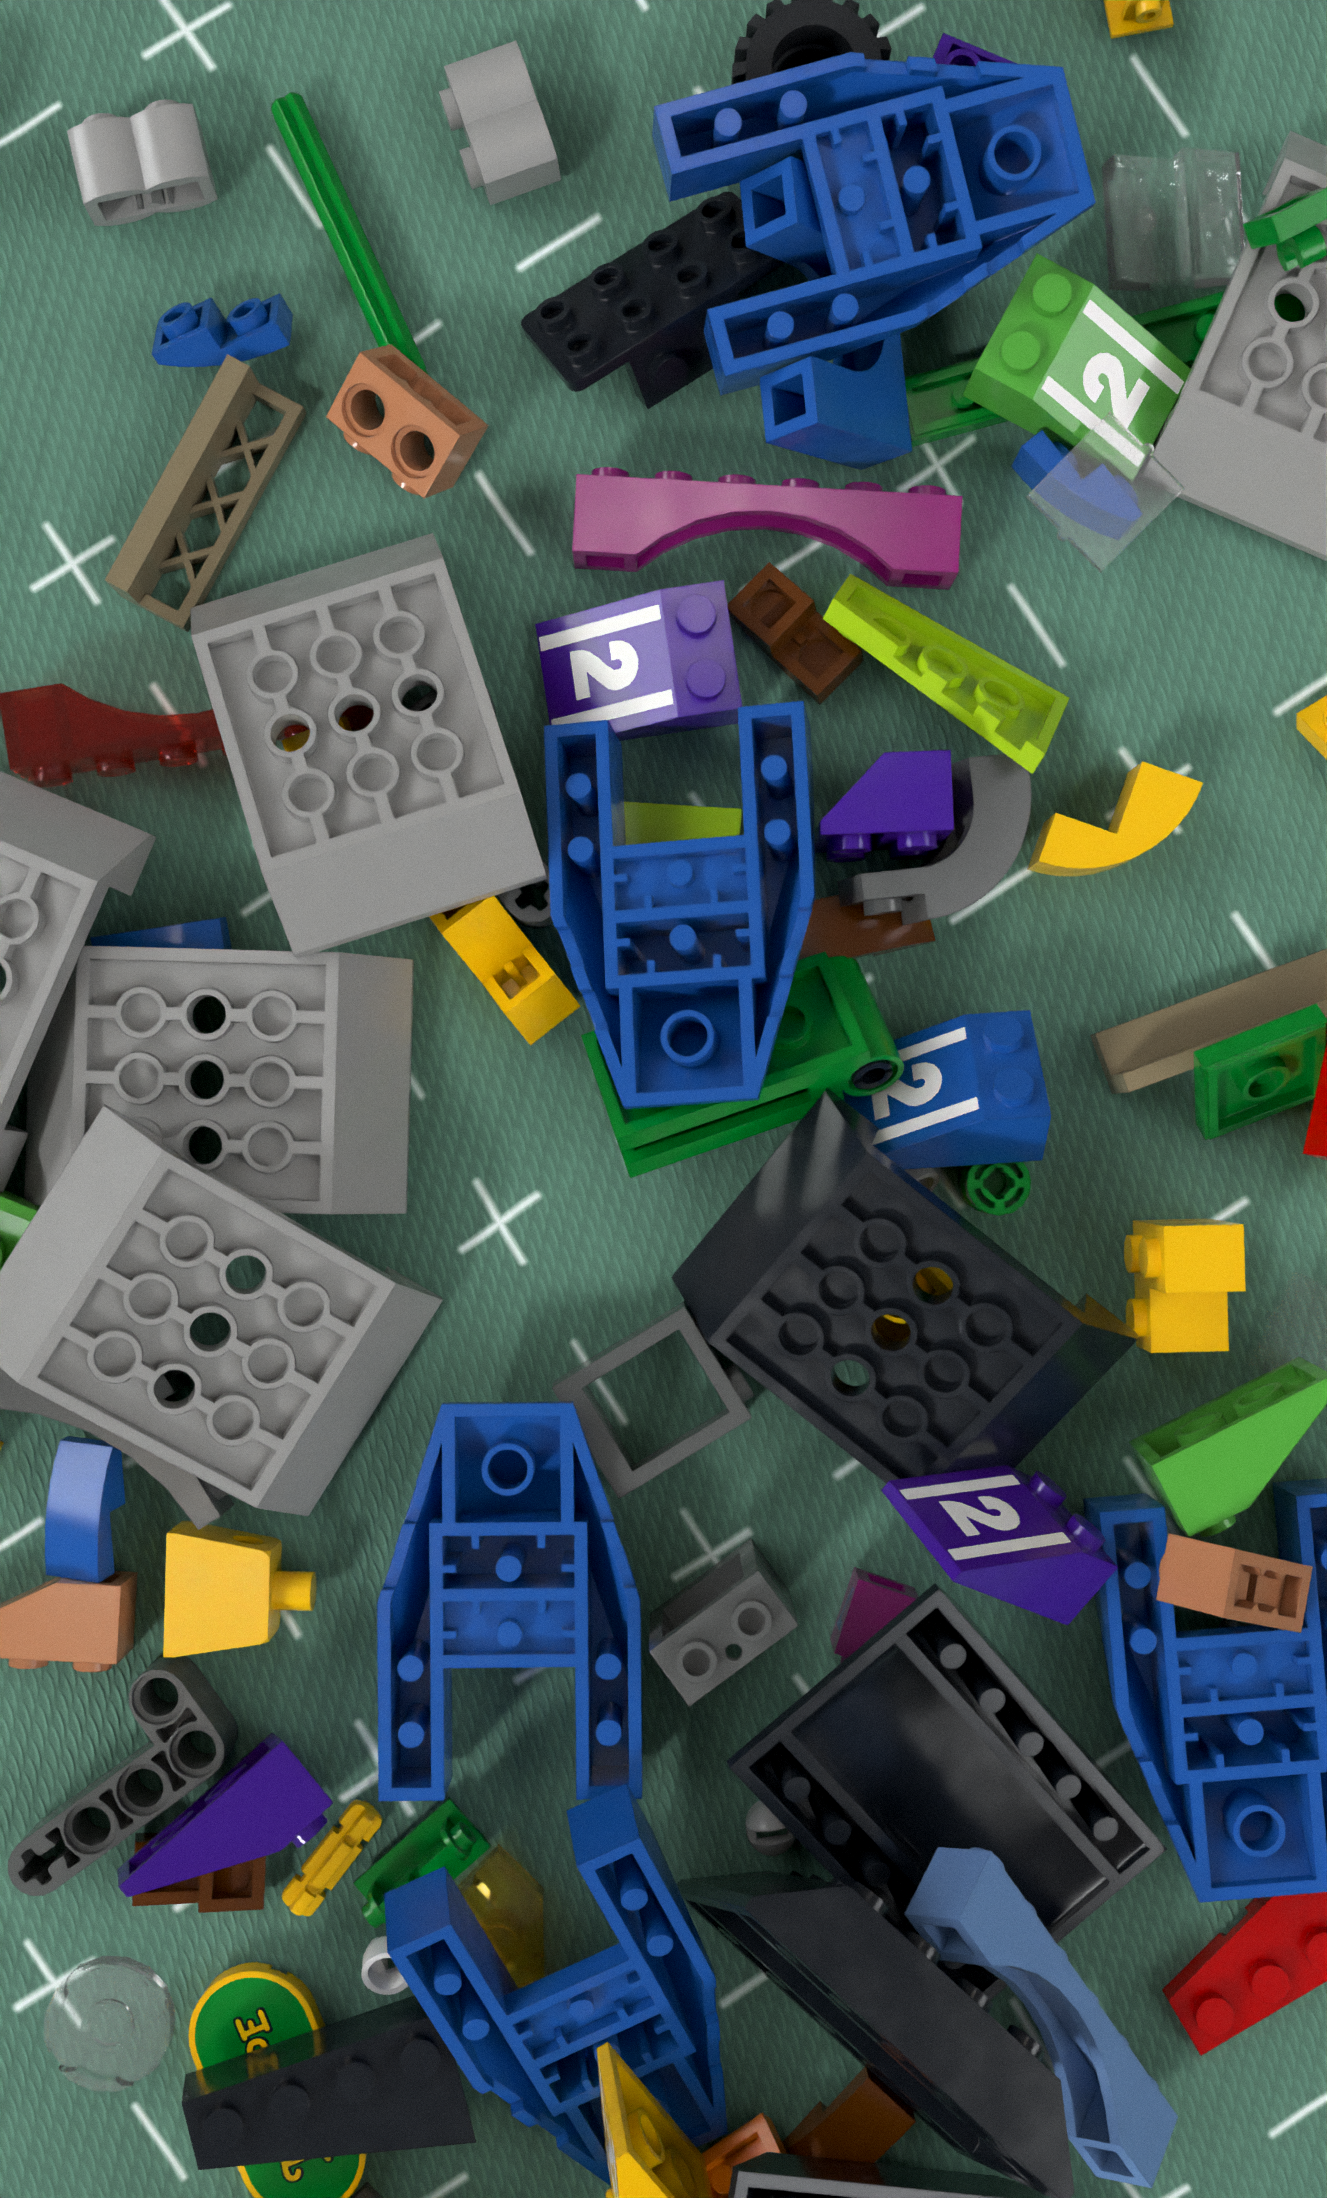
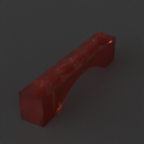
(64, 733)

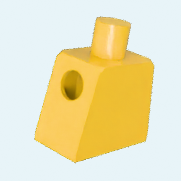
(227, 1589)

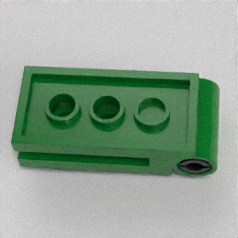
(825, 1040)

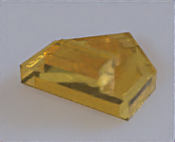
(510, 1912)

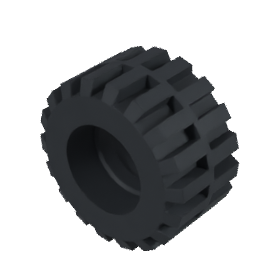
(805, 34)

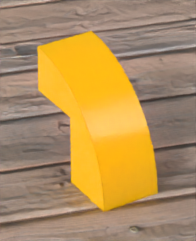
(1145, 814)
(507, 966)

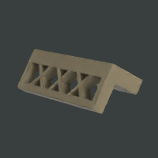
(185, 483)
(1164, 1040)

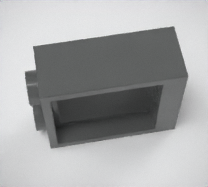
(602, 1438)
(728, 1604)

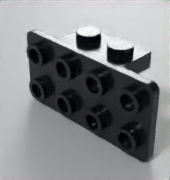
(651, 304)

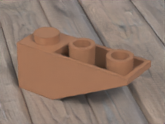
(70, 1623)

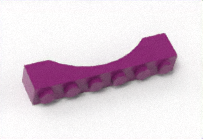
(895, 535)

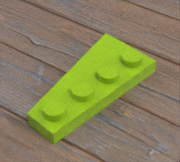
(964, 679)

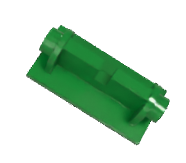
(438, 1841)

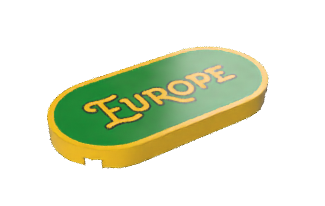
(248, 2011)

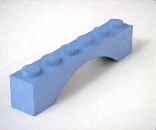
(1110, 2102)

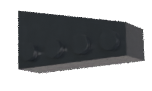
(331, 2093)

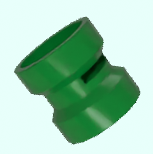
(982, 1183)

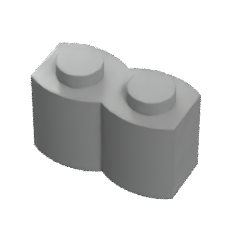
(502, 123)
(142, 163)

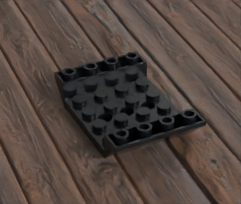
(834, 1243)

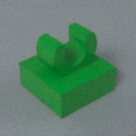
(1292, 229)

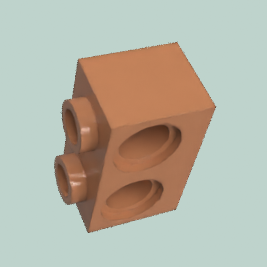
(413, 408)
(1234, 1583)

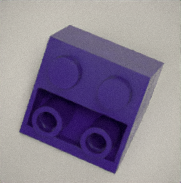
(895, 807)

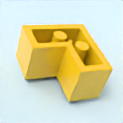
(1183, 1282)

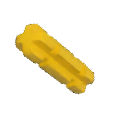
(331, 1858)

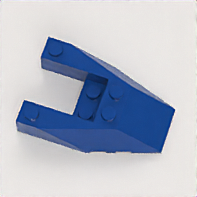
(915, 180)
(684, 939)
(508, 1568)
(1226, 1715)
(540, 2041)

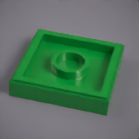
(1259, 1072)

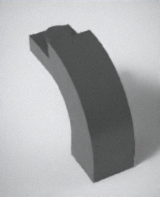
(989, 829)

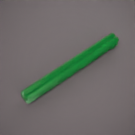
(343, 226)

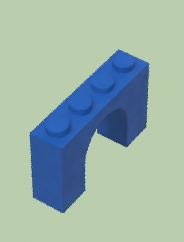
(828, 410)

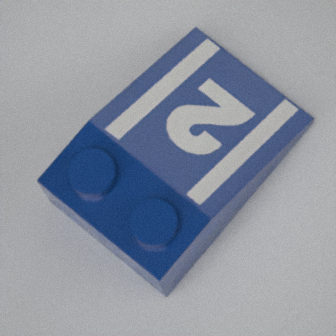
(964, 1095)

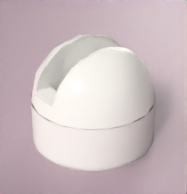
(376, 1972)

